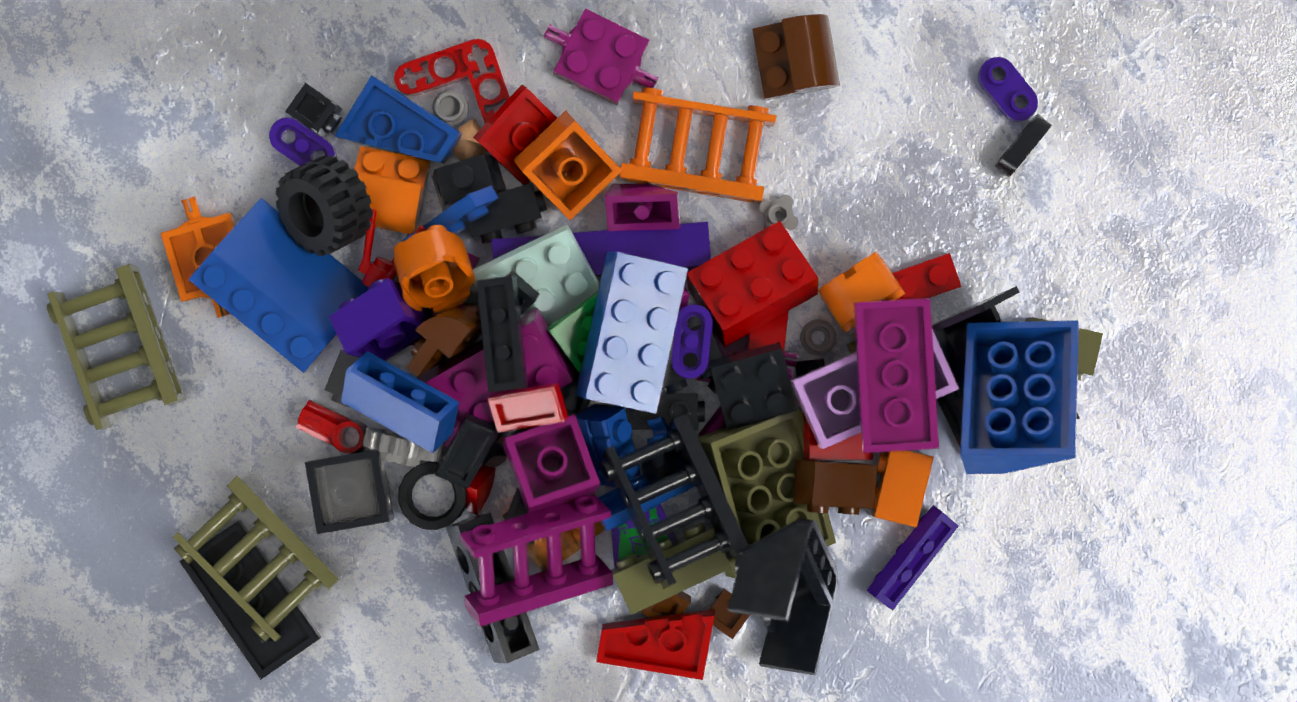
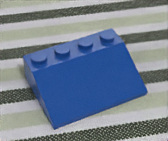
(277, 285)
(1019, 395)

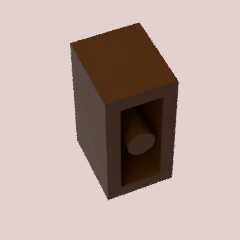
(834, 485)

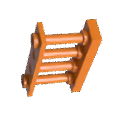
(710, 179)

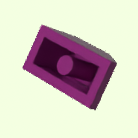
(641, 207)

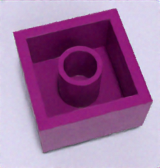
(551, 464)

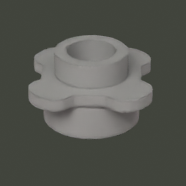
(783, 205)

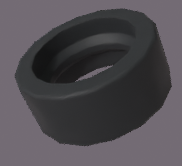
(413, 514)

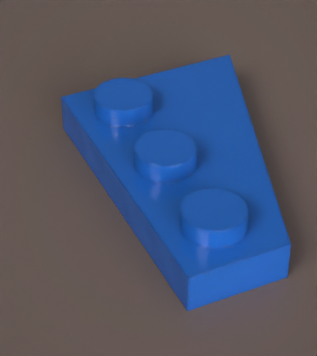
(397, 124)

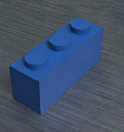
(399, 401)

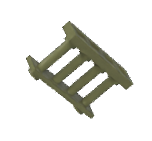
(142, 320)
(266, 525)

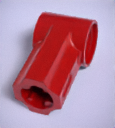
(330, 426)

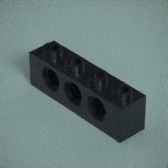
(506, 638)

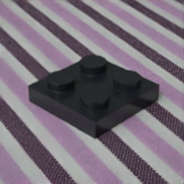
(753, 385)

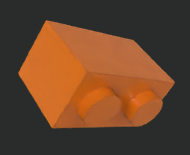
(901, 486)

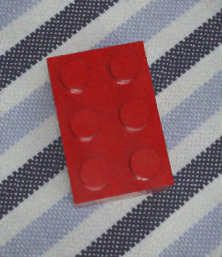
(753, 283)

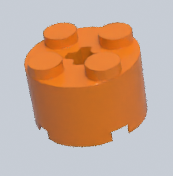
(433, 269)
(864, 282)

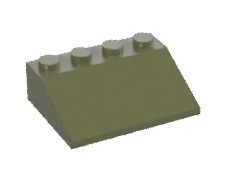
(758, 476)

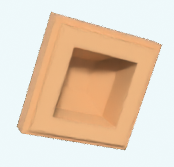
(467, 145)

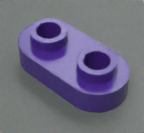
(1005, 91)
(305, 142)
(691, 341)

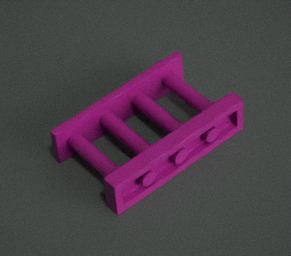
(542, 588)

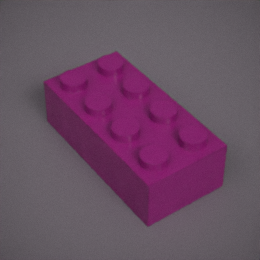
(465, 373)

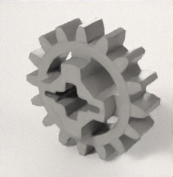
(397, 448)

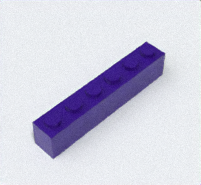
(680, 247)

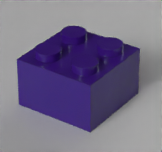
(378, 321)

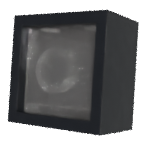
(349, 491)

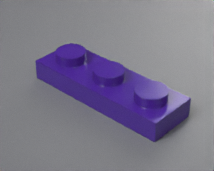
(912, 557)

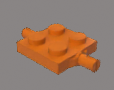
(191, 245)

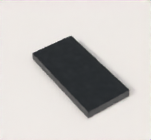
(295, 628)

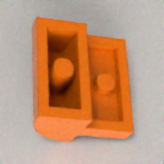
(395, 187)

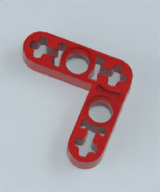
(463, 70)

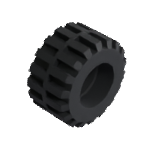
(324, 205)

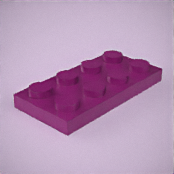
(896, 375)

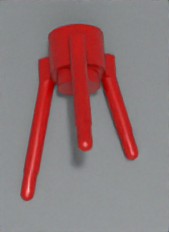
(381, 267)

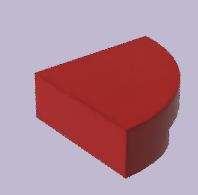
(480, 489)

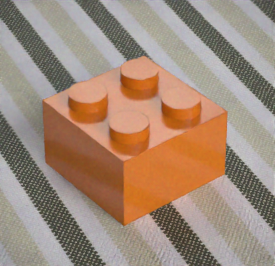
(567, 165)

